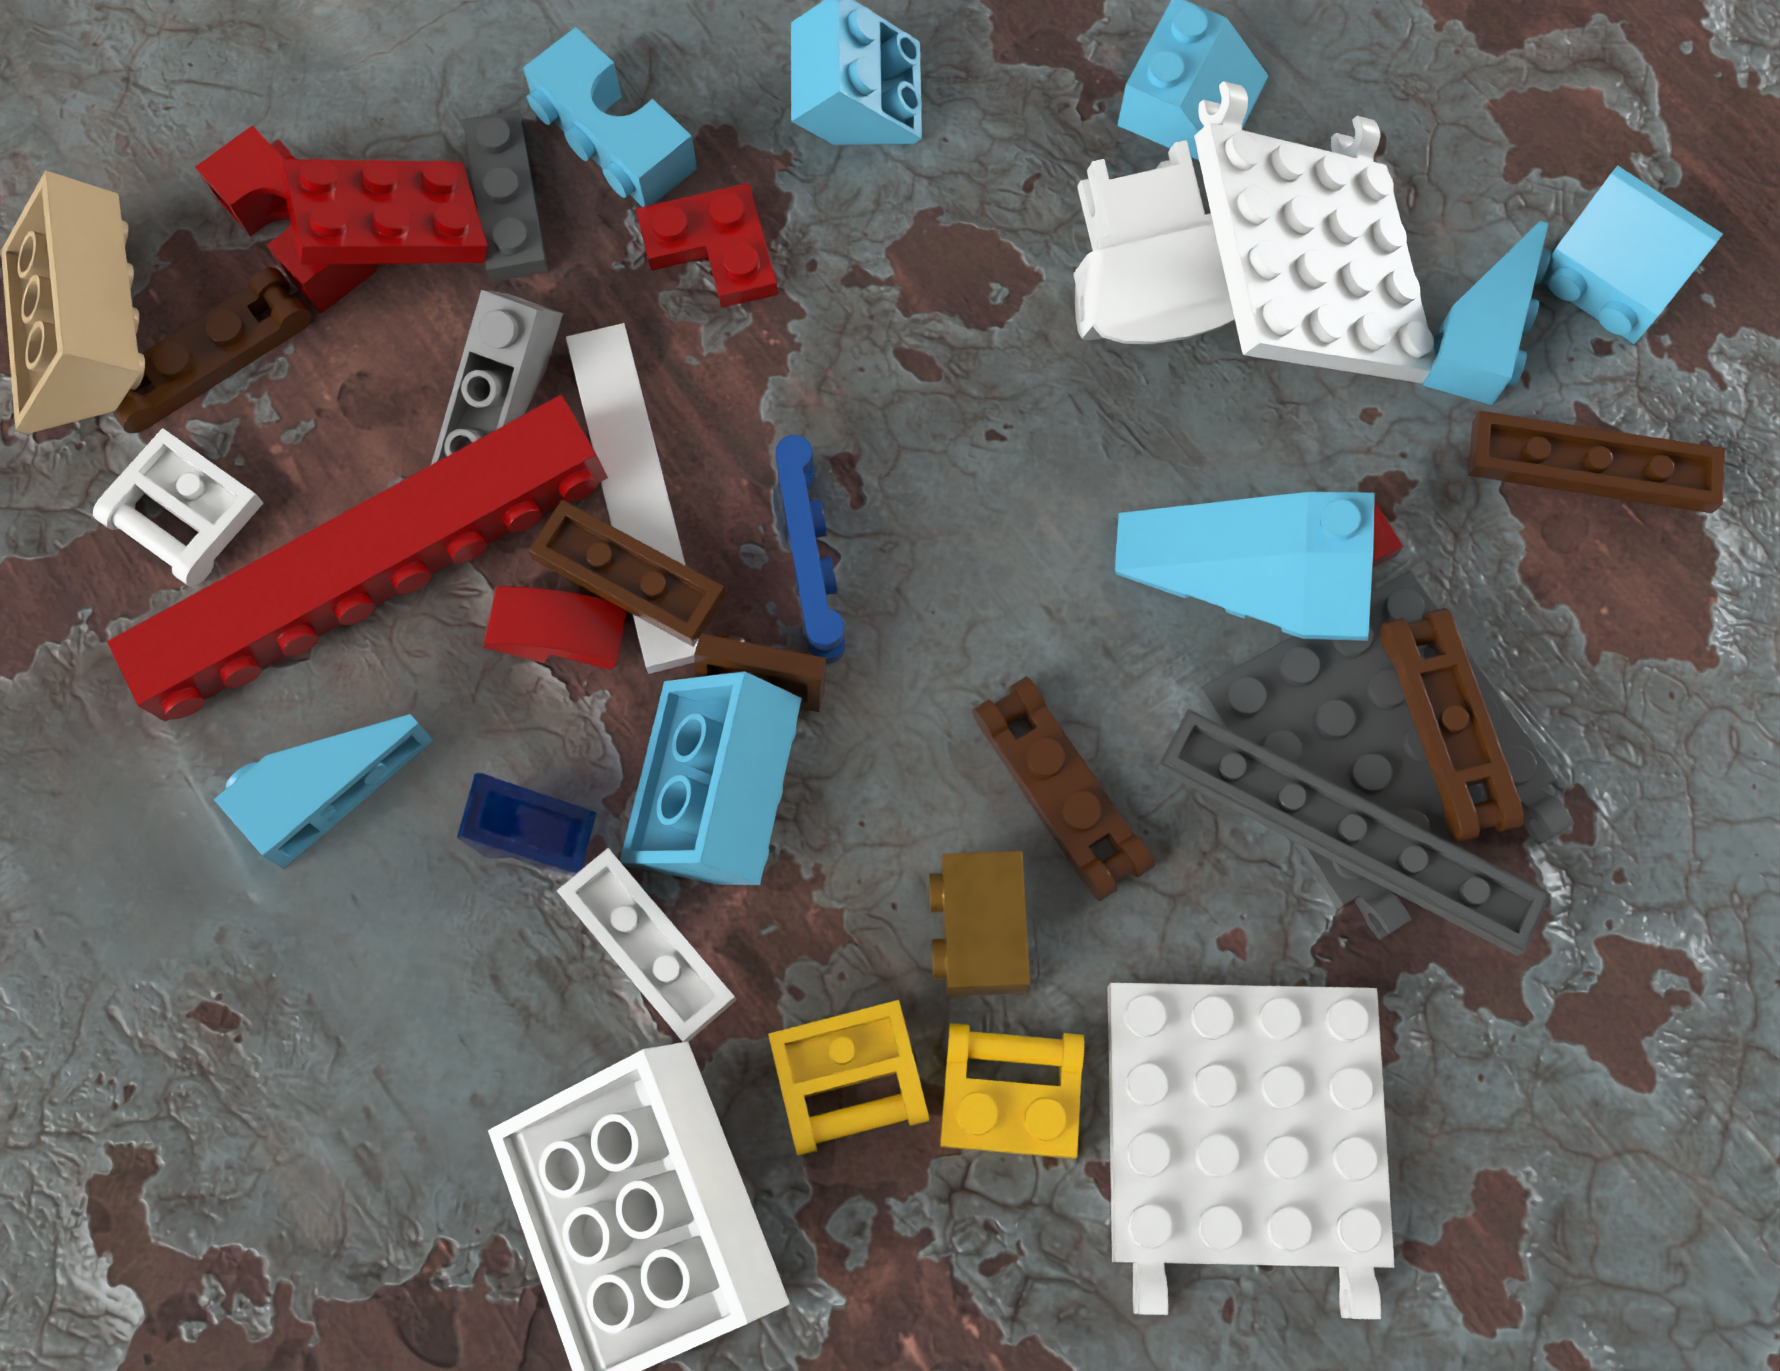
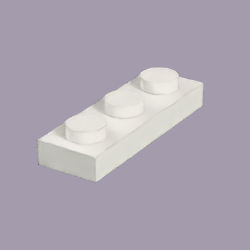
(646, 945)

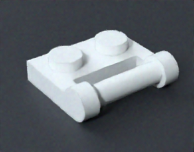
(189, 490)

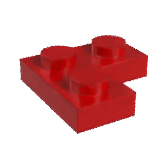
(715, 227)

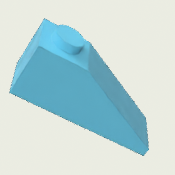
(308, 789)

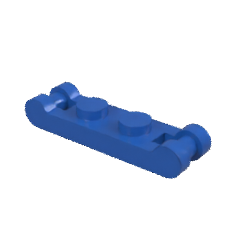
(804, 524)

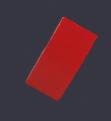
(554, 623)

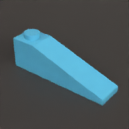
(1270, 558)

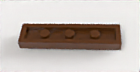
(1597, 462)

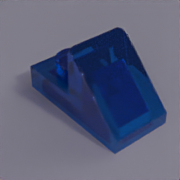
(525, 825)

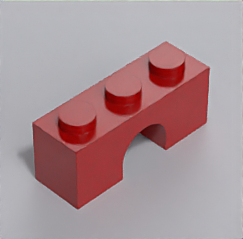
(250, 188)

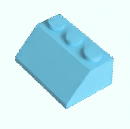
(712, 779)

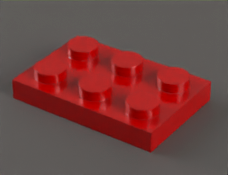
(382, 212)

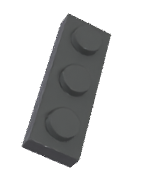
(505, 195)

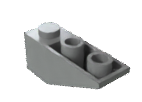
(498, 368)

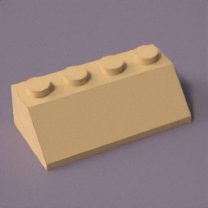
(69, 306)

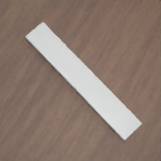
(627, 451)

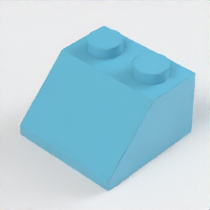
(1180, 68)
(1628, 255)

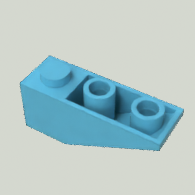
(1484, 328)

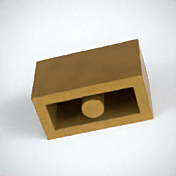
(982, 923)

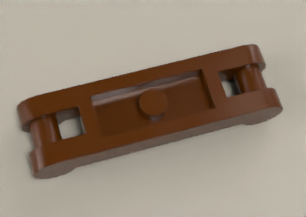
(213, 349)
(1452, 724)
(1062, 789)

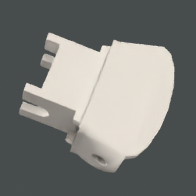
(1152, 257)

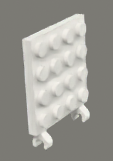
(1312, 247)
(1248, 1133)

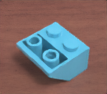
(854, 76)

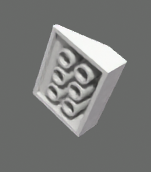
(637, 1214)

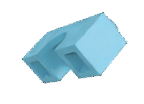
(638, 152)

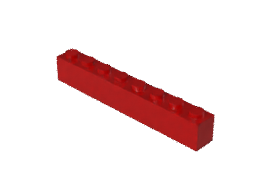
(357, 562)

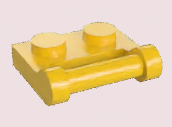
(842, 1054)
(1012, 1114)

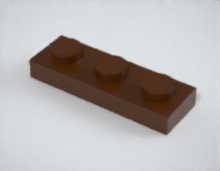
(627, 572)

